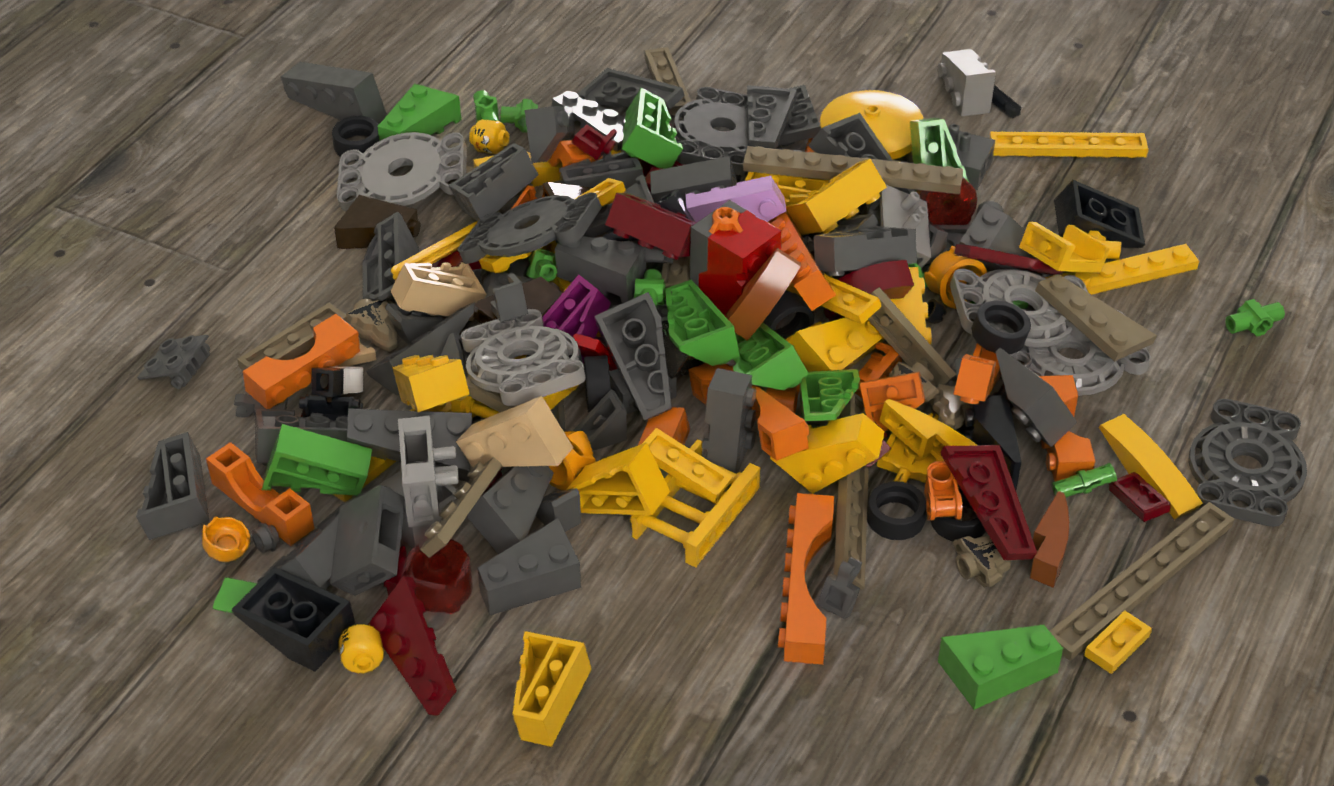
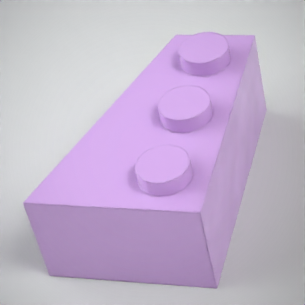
(757, 196)

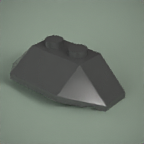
(388, 248)

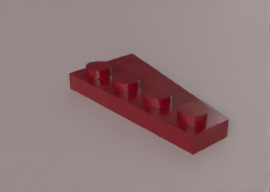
(991, 493)
(413, 647)

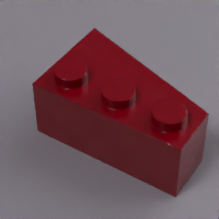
(651, 225)

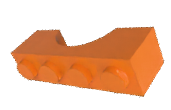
(275, 380)
(1071, 451)
(238, 479)

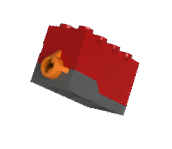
(729, 251)

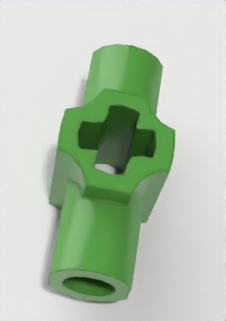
(485, 106)
(517, 114)
(542, 265)
(652, 283)
(1255, 317)

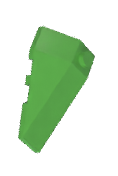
(699, 325)
(769, 360)
(827, 393)

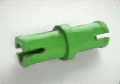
(1085, 481)

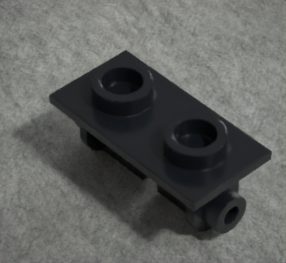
(332, 410)

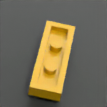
(688, 465)

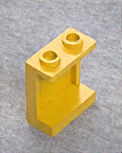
(1072, 252)

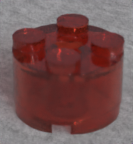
(950, 207)
(443, 579)

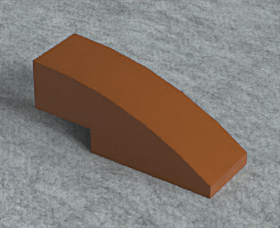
(762, 293)
(1051, 542)

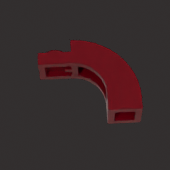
(891, 276)

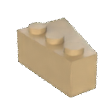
(436, 289)
(517, 437)

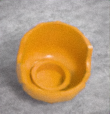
(225, 539)

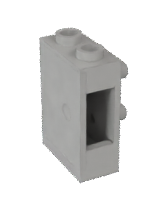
(904, 211)
(419, 470)

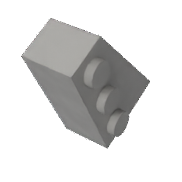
(967, 81)

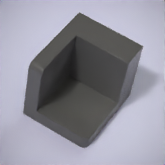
(509, 300)

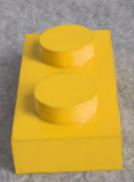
(1117, 641)

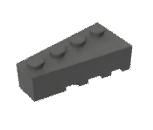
(334, 91)
(852, 139)
(381, 433)

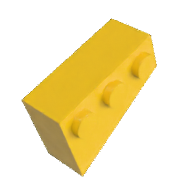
(837, 199)

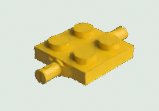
(905, 461)

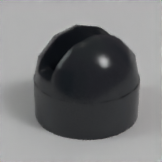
(935, 311)

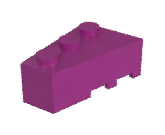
(577, 309)

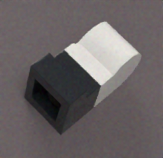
(341, 380)

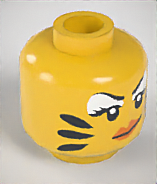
(489, 136)
(361, 648)

